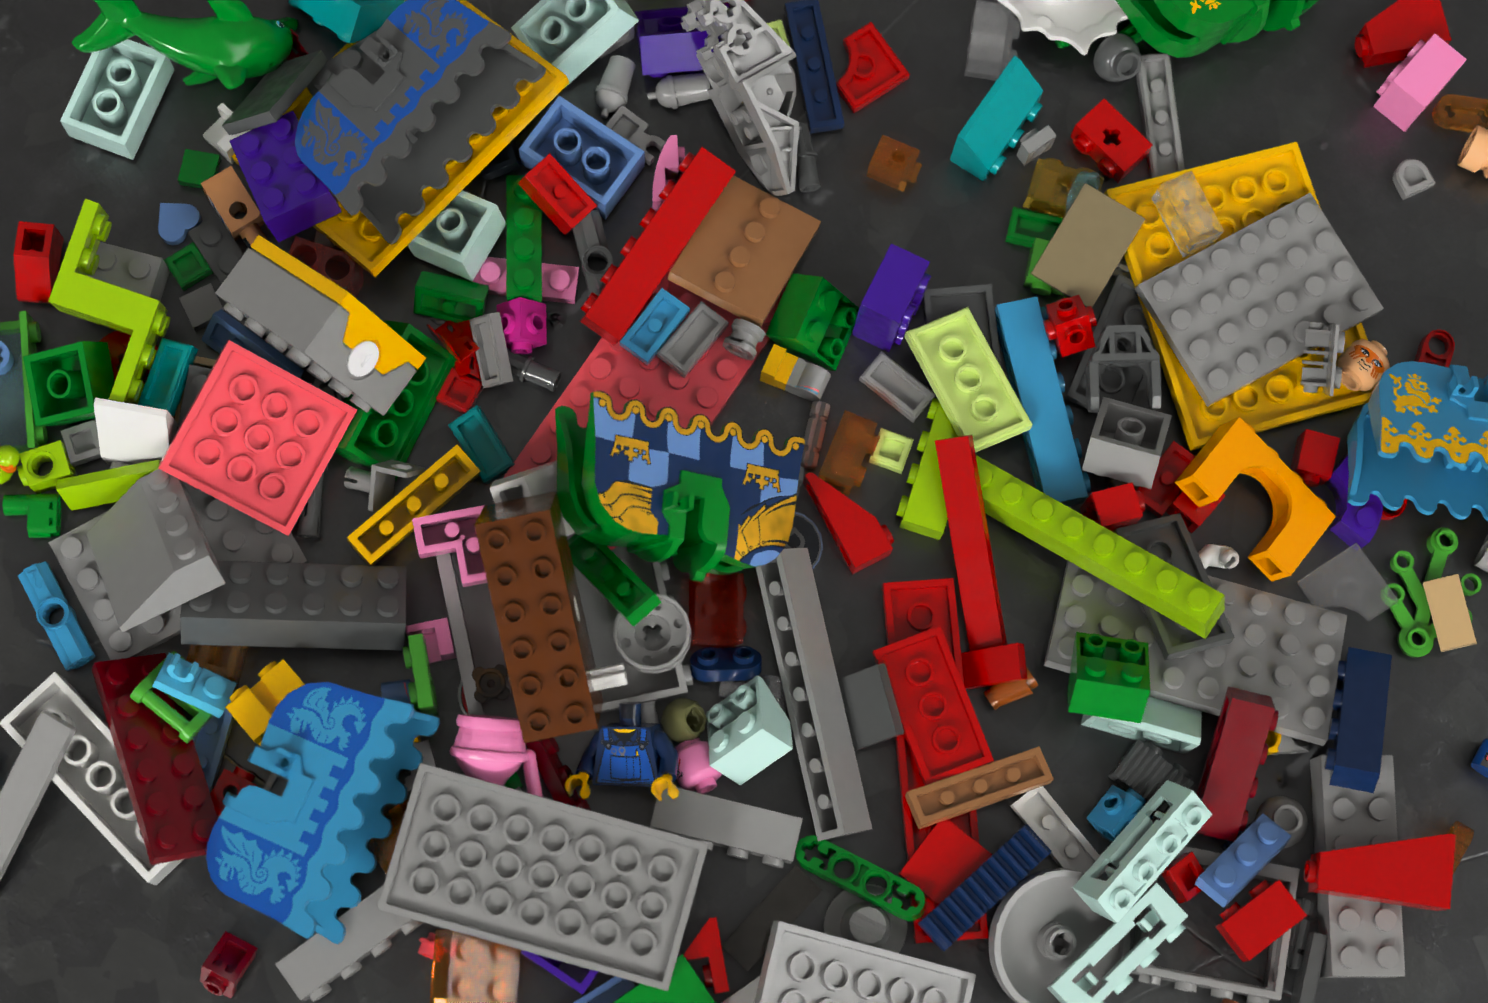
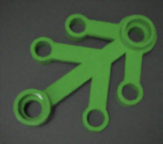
(1422, 615)

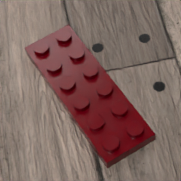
(157, 765)

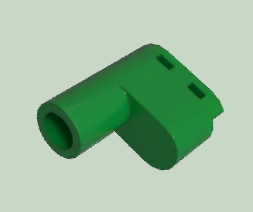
(42, 512)

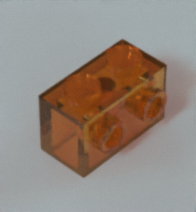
(847, 451)

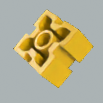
(255, 706)

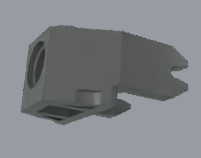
(1137, 353)

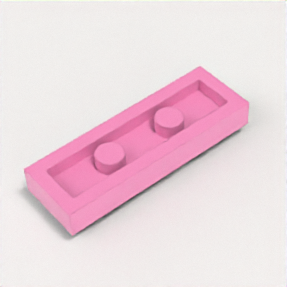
(558, 281)

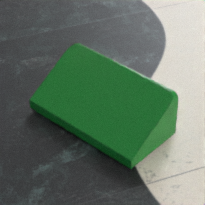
(449, 297)

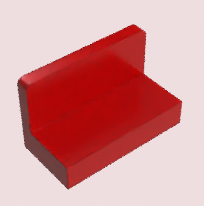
(557, 194)

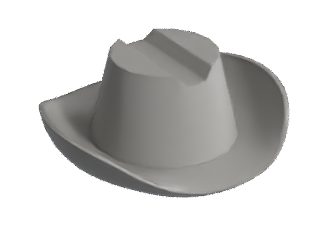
(864, 922)

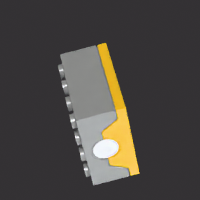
(319, 326)

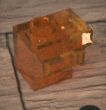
(220, 659)

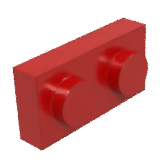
(1164, 488)

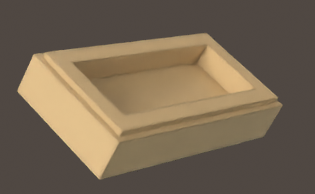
(1449, 613)

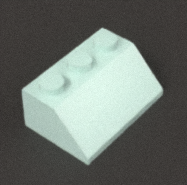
(574, 31)
(1162, 723)

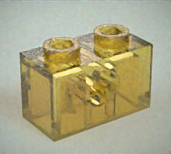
(1045, 186)

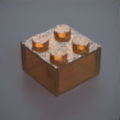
(473, 970)

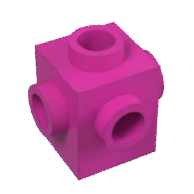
(523, 324)

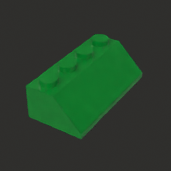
(382, 438)

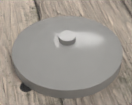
(1041, 932)

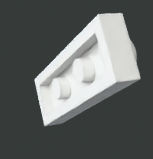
(1056, 830)

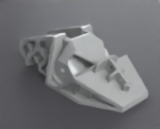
(750, 87)

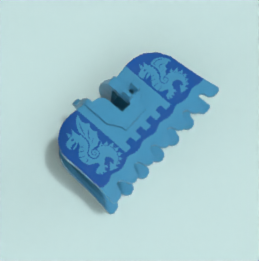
(302, 848)

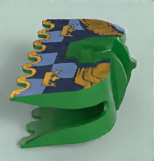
(675, 487)

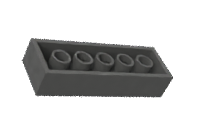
(300, 607)

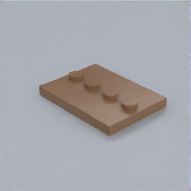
(744, 251)

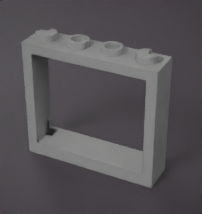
(1224, 988)

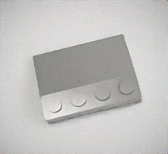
(153, 550)

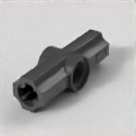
(592, 243)

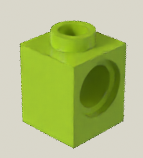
(34, 458)

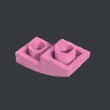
(666, 167)

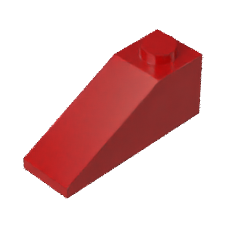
(851, 527)

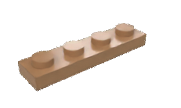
(979, 787)

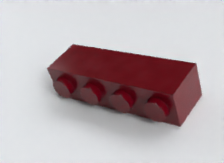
(1234, 759)

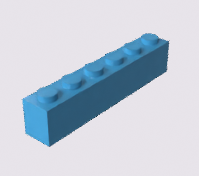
(1039, 388)

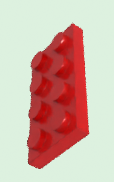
(934, 706)

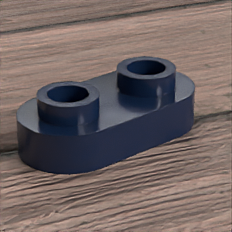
(725, 664)

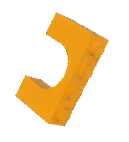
(1297, 512)

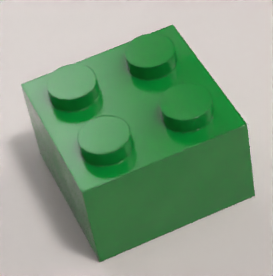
(67, 381)

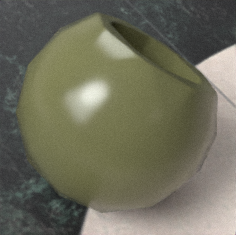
(683, 720)

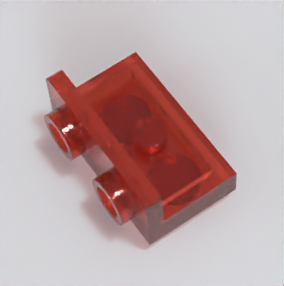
(717, 610)

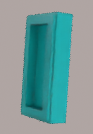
(168, 375)
(482, 444)

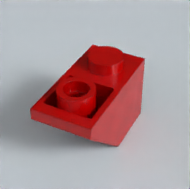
(36, 260)

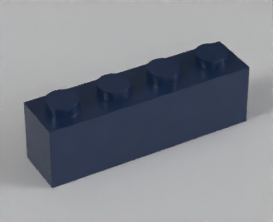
(1359, 721)

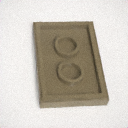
(1087, 245)

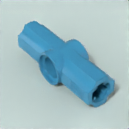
(46, 597)

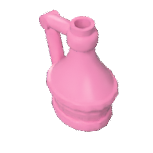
(494, 750)

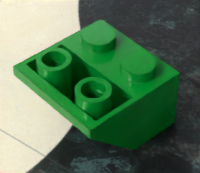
(813, 320)
(1109, 677)

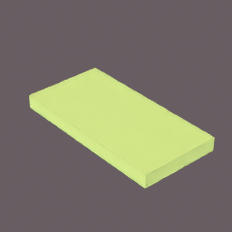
(968, 379)

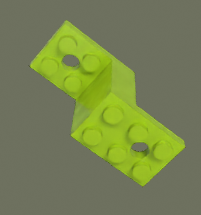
(109, 304)

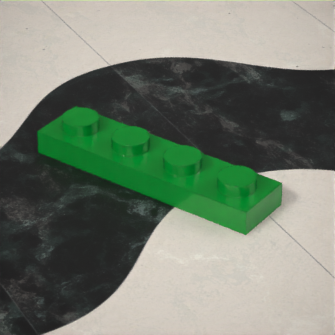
(522, 243)
(613, 579)

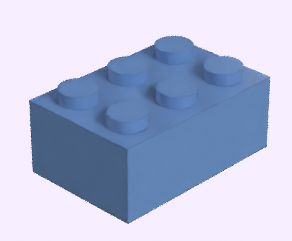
(587, 150)

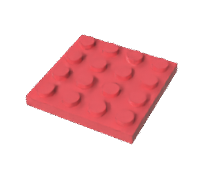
(257, 438)

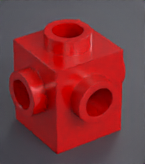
(1070, 325)

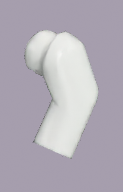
(1218, 556)

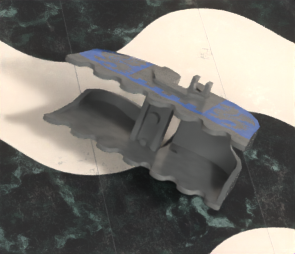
(395, 136)

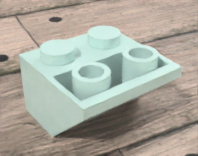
(747, 732)

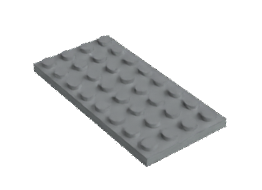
(1277, 650)
(543, 876)

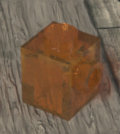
(894, 163)

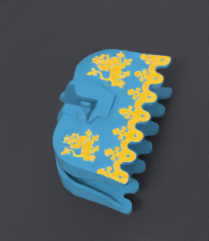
(1422, 441)

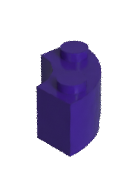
(1352, 522)

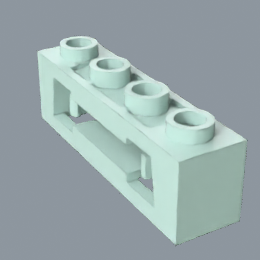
(1142, 851)
(1161, 911)

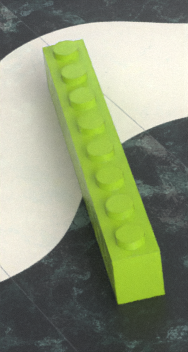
(1100, 551)

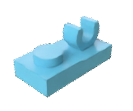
(194, 685)

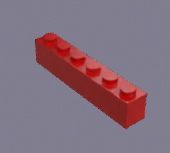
(657, 246)

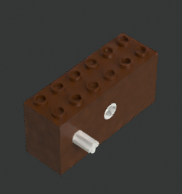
(541, 618)

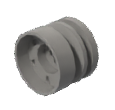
(655, 656)

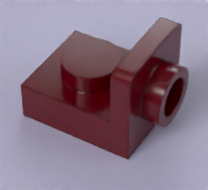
(226, 965)

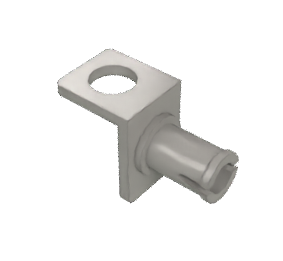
(380, 480)

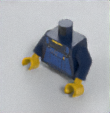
(628, 756)

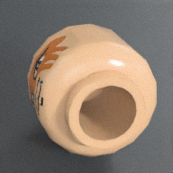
(1363, 364)

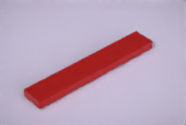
(971, 542)

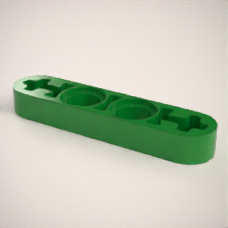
(862, 874)

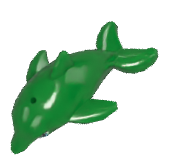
(220, 46)

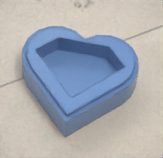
(176, 221)

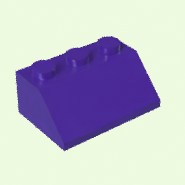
(665, 44)

